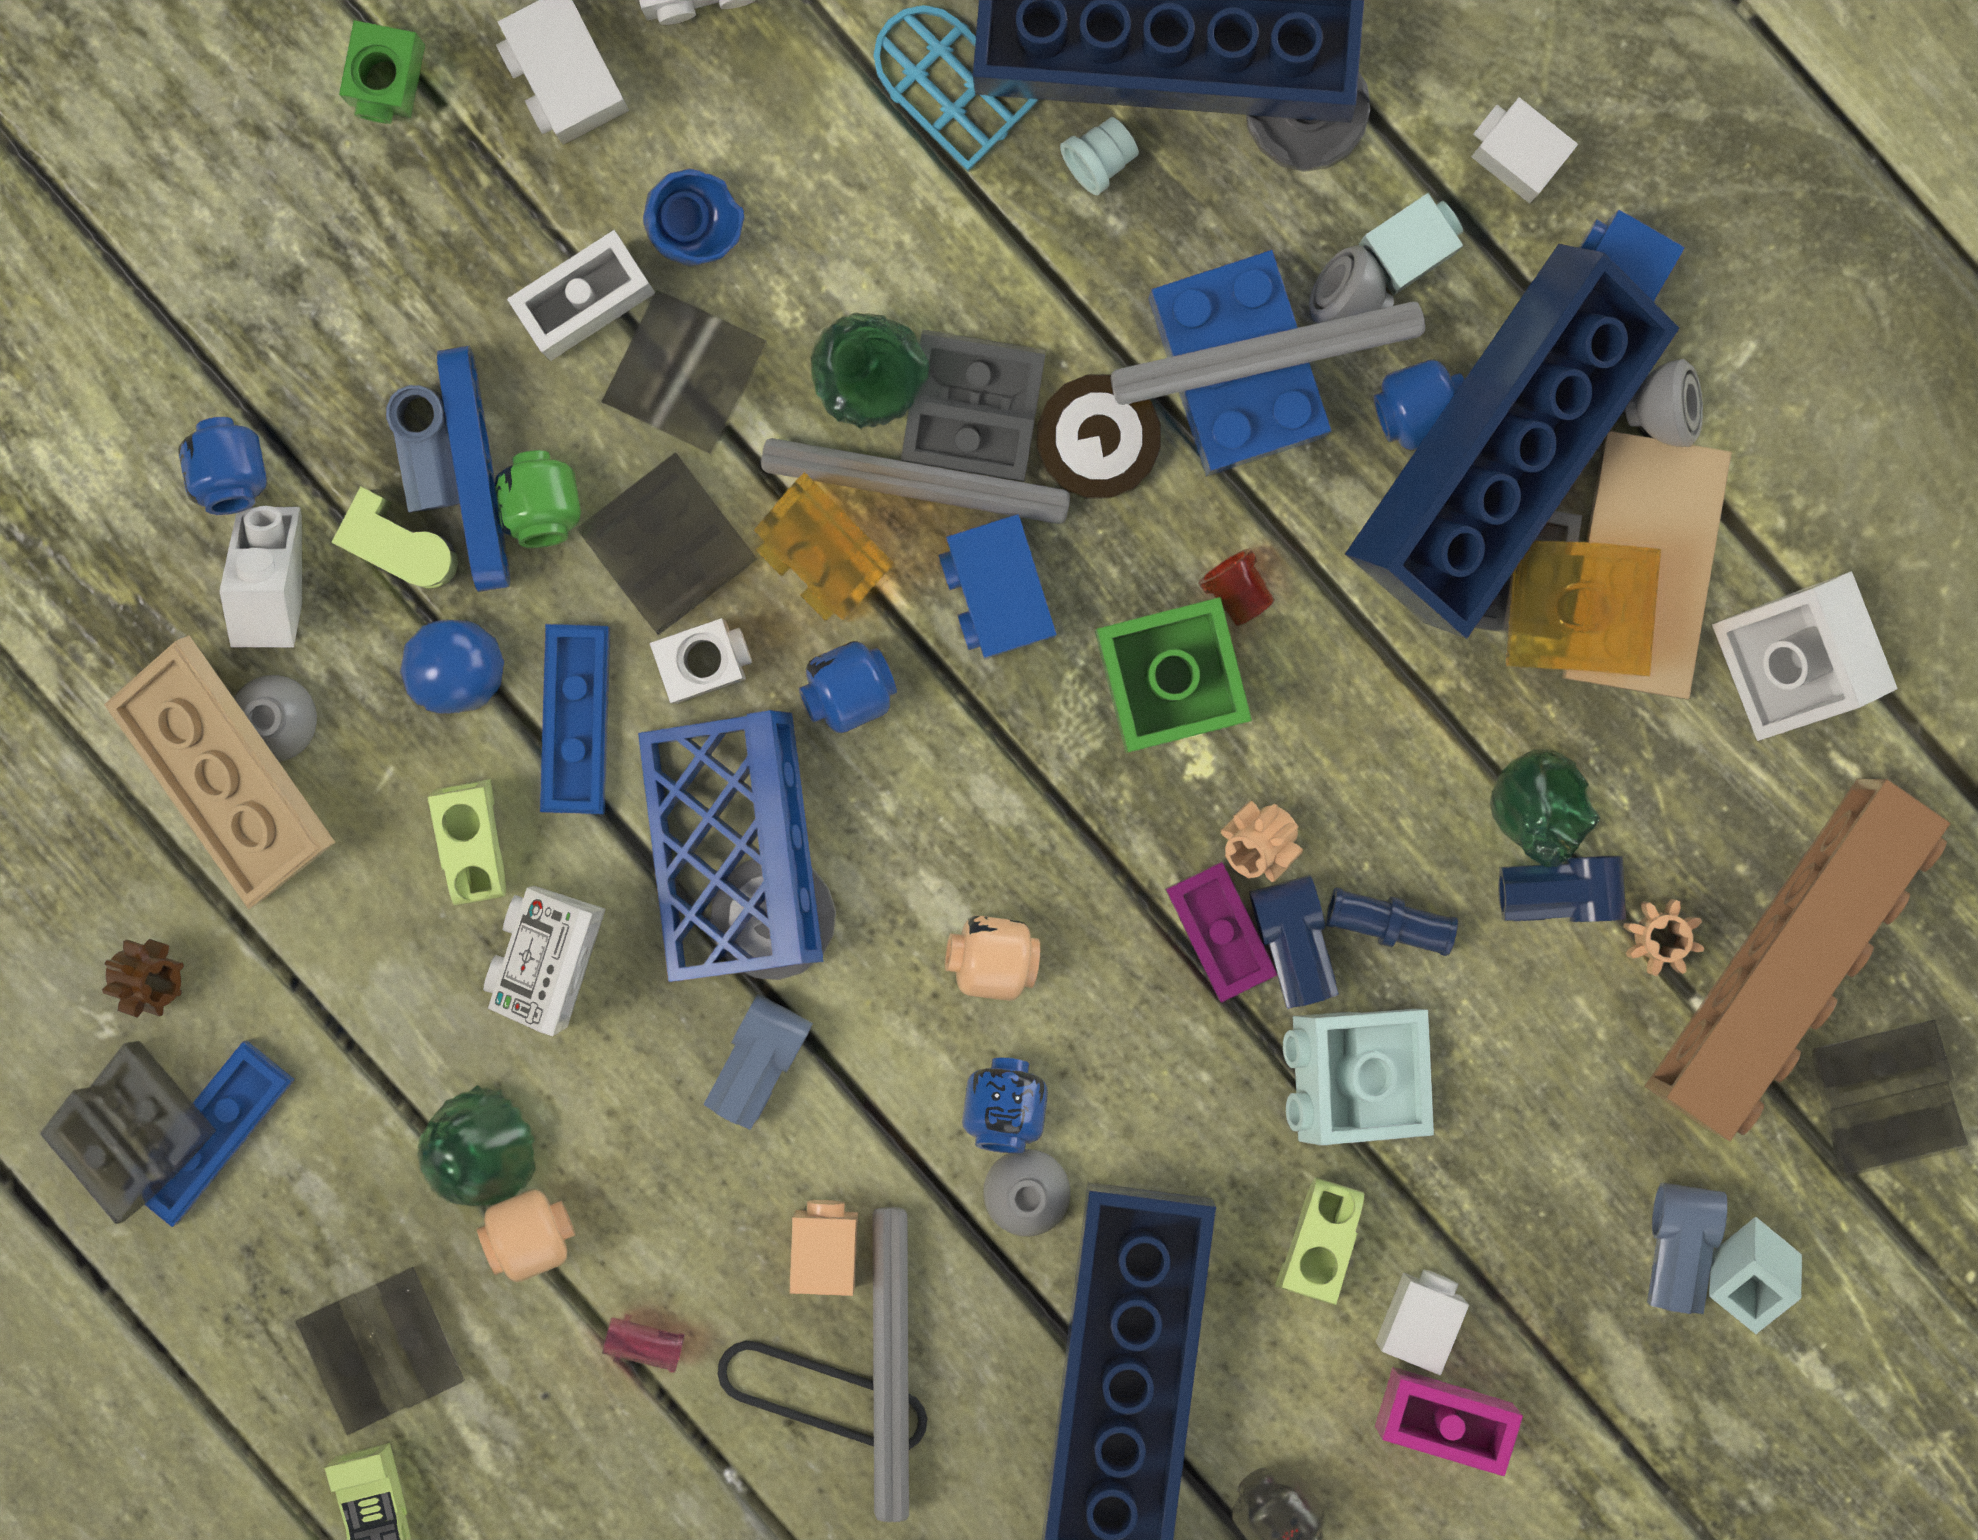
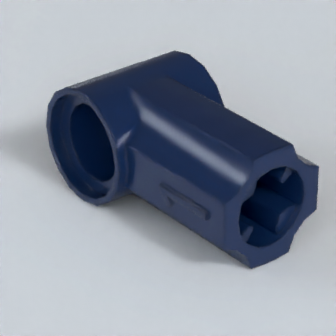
(1578, 890)
(1291, 925)

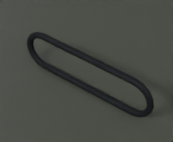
(801, 1417)

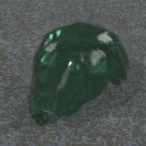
(867, 369)
(1544, 806)
(477, 1149)

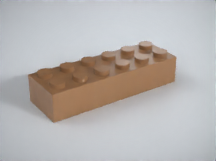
(1799, 956)

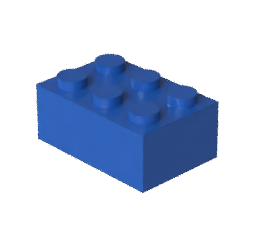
(1250, 414)

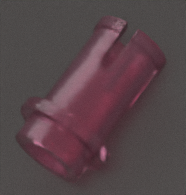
(643, 1344)

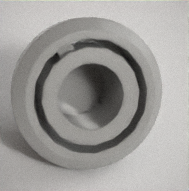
(1349, 286)
(1669, 404)
(280, 713)
(1026, 1193)

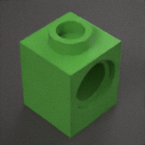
(376, 44)

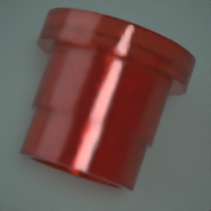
(1239, 586)

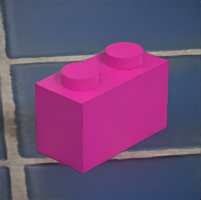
(1448, 1421)

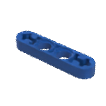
(473, 468)

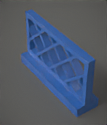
(781, 840)

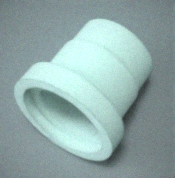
(1099, 154)

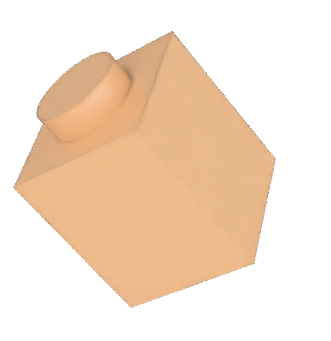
(823, 1249)

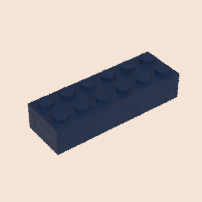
(1175, 54)
(1513, 439)
(1129, 1365)

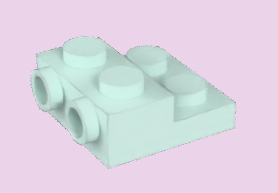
(1360, 1076)

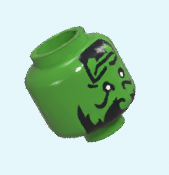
(537, 499)

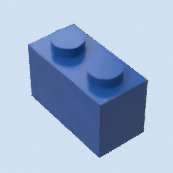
(998, 586)

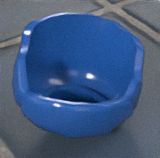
(692, 217)
(451, 666)

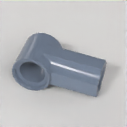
(425, 455)
(762, 1050)
(1687, 1230)

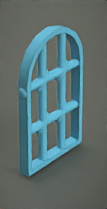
(918, 73)

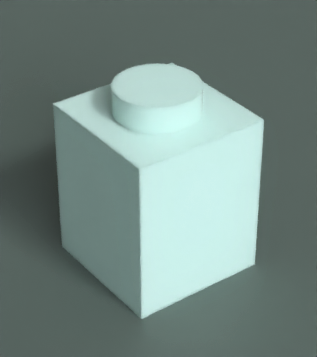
(1414, 241)
(1755, 1275)

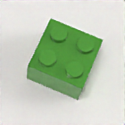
(1173, 675)

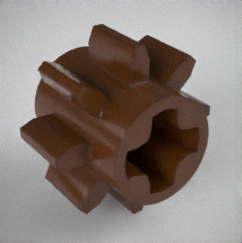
(143, 978)

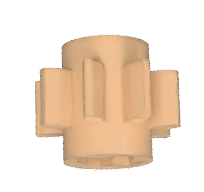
(1261, 841)
(1676, 926)

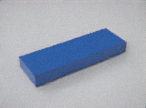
(575, 719)
(234, 1106)

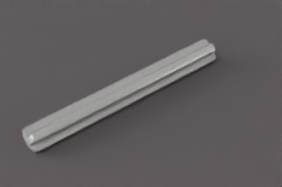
(1268, 353)
(915, 481)
(890, 1364)

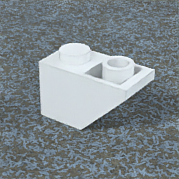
(263, 577)

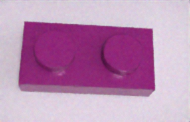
(1221, 931)

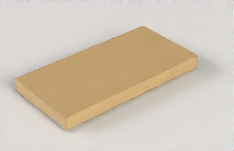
(1668, 502)
(219, 772)

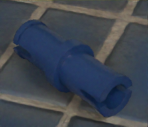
(1391, 921)

